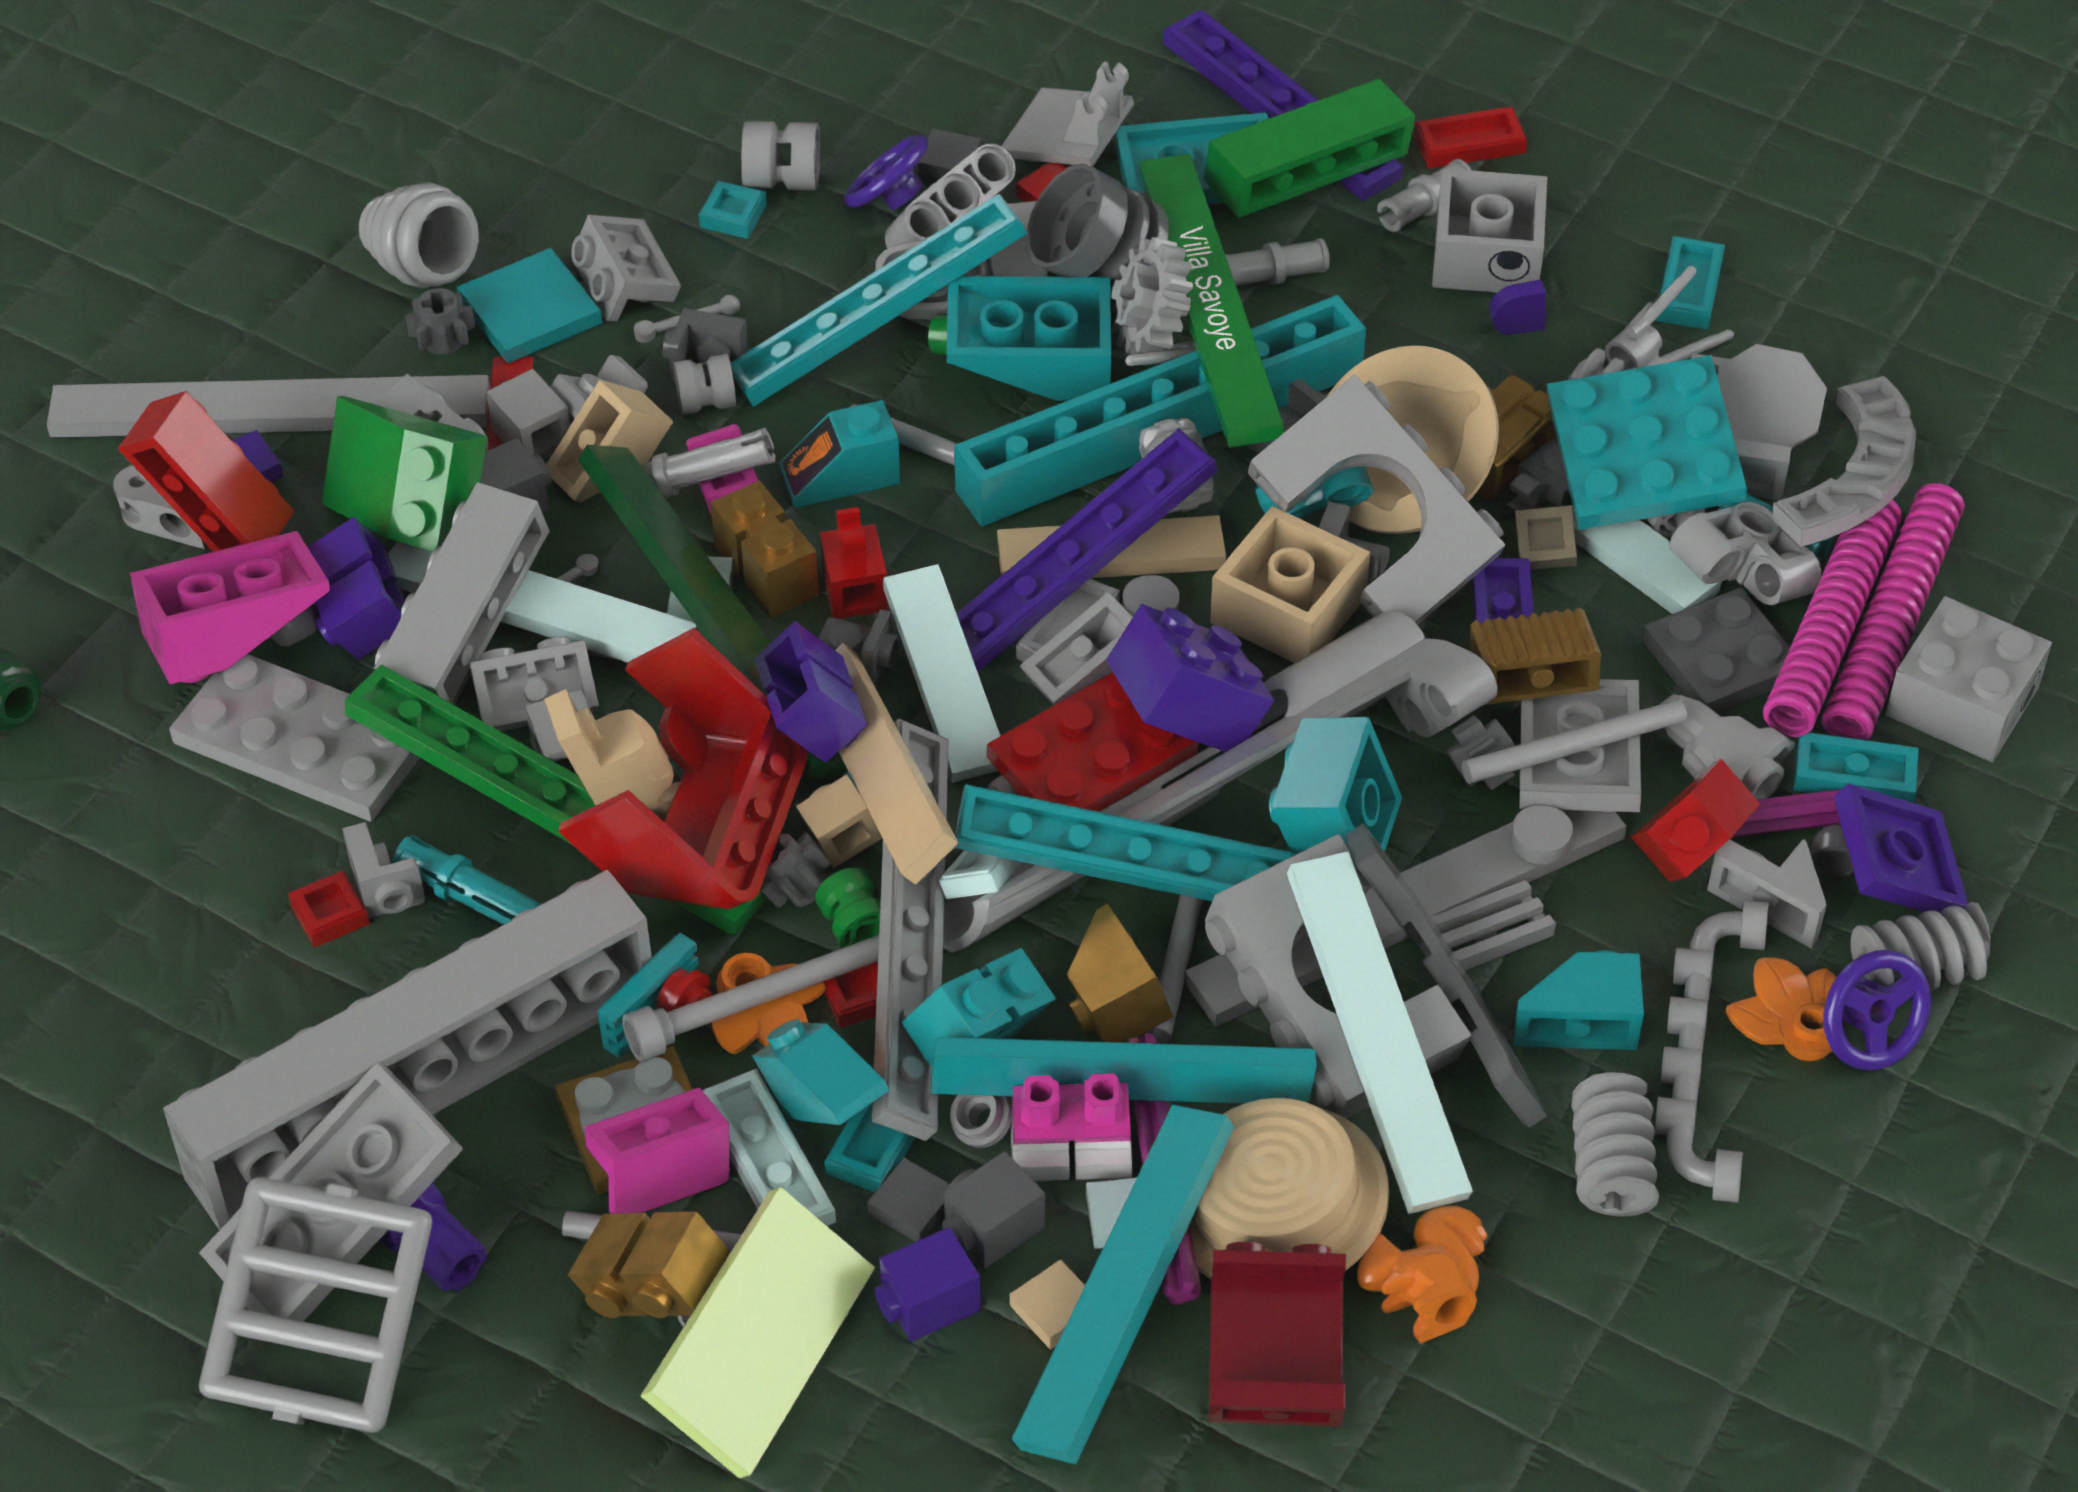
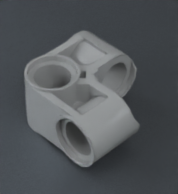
(1748, 548)

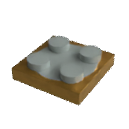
(614, 1093)

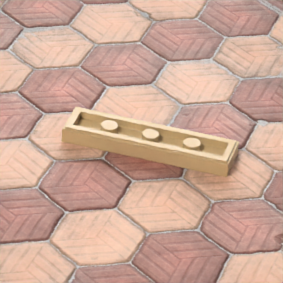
(1165, 548)

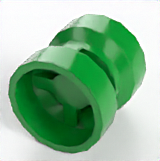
(858, 909)

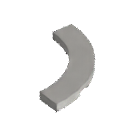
(1871, 474)

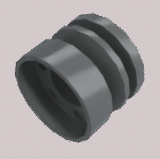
(1090, 224)

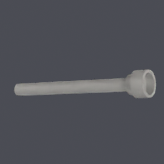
(652, 1030)

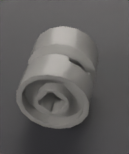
(762, 155)

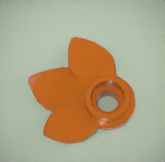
(1784, 1007)
(741, 1029)

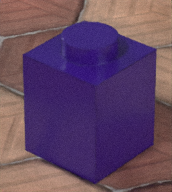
(928, 1285)

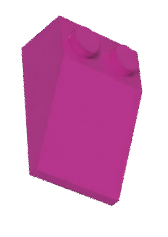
(224, 603)

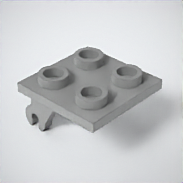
(1070, 123)

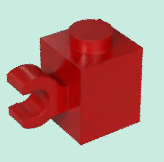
(853, 567)

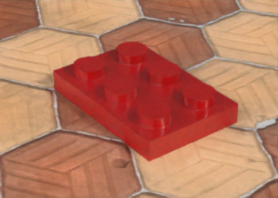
(1087, 749)

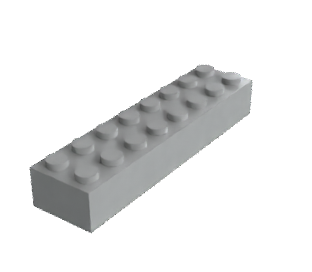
(435, 1029)

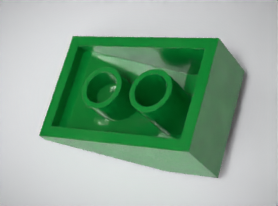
(400, 471)

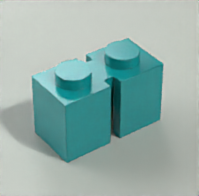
(981, 1004)

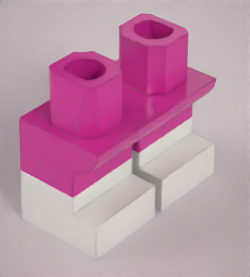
(1088, 1113)

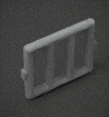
(382, 1351)

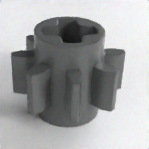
(440, 321)
(1479, 740)
(795, 871)

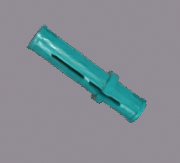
(458, 880)

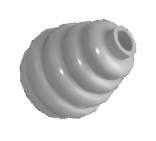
(420, 234)

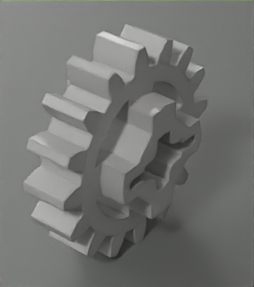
(1151, 297)

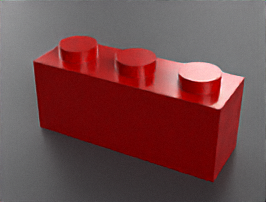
(204, 474)

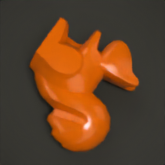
(1433, 1277)

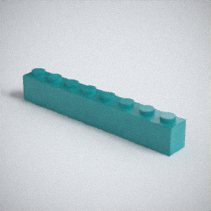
(1102, 429)

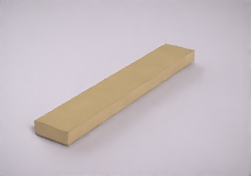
(893, 784)

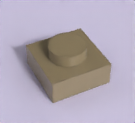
(1546, 537)

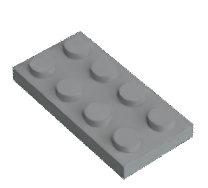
(292, 736)
(370, 1142)

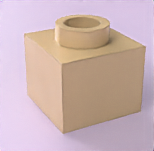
(839, 820)

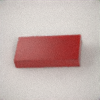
(1470, 137)

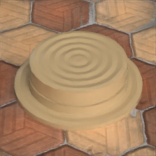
(1447, 408)
(1292, 1181)

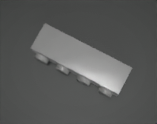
(465, 591)

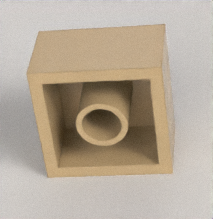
(1289, 586)

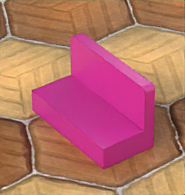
(661, 1151)

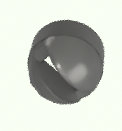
(1830, 852)

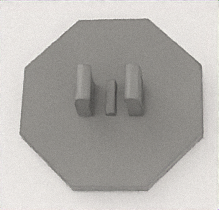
(1772, 396)

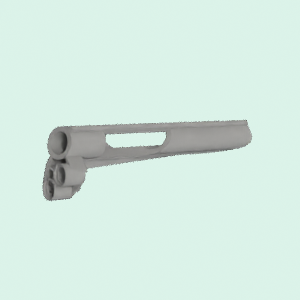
(1387, 656)

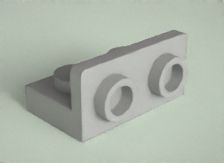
(622, 263)
(510, 680)

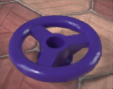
(890, 175)
(1873, 1007)

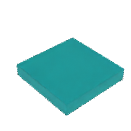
(530, 305)

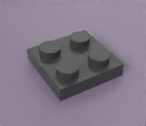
(1719, 650)

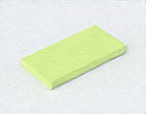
(758, 1332)

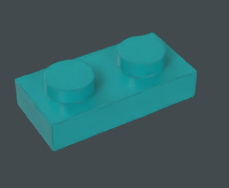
(1835, 761)

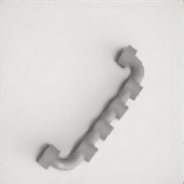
(1683, 1064)

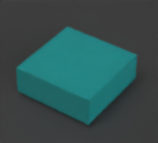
(732, 209)

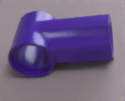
(451, 1252)

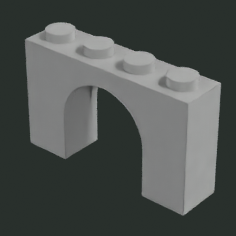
(1357, 431)
(1256, 930)

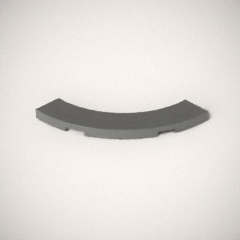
(1449, 974)

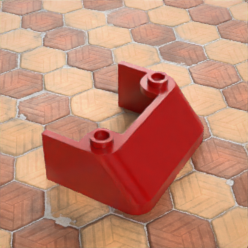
(729, 797)

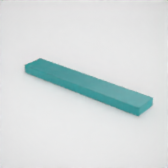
(877, 299)
(1106, 844)
(1150, 1070)
(1123, 1284)

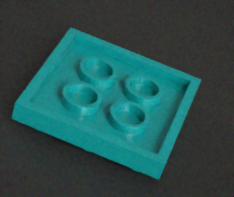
(1646, 442)

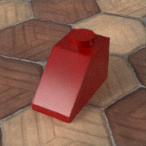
(1696, 822)

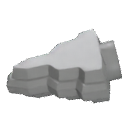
(1747, 750)

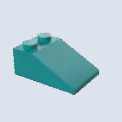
(1032, 332)

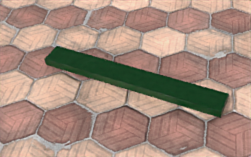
(685, 569)

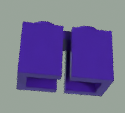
(358, 607)
(810, 692)

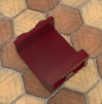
(1276, 1335)

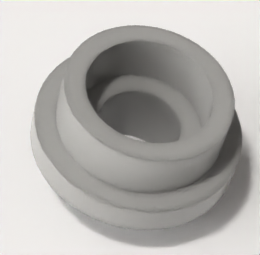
(964, 1118)

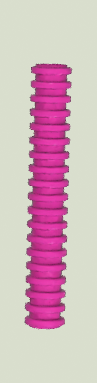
(1893, 613)
(1829, 623)

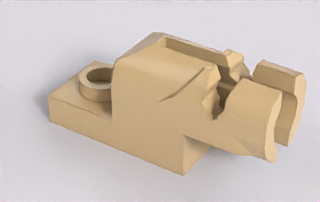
(614, 754)

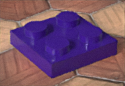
(1899, 850)

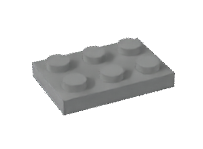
(1589, 780)

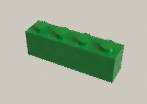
(1308, 147)

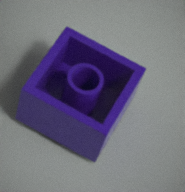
(1189, 678)

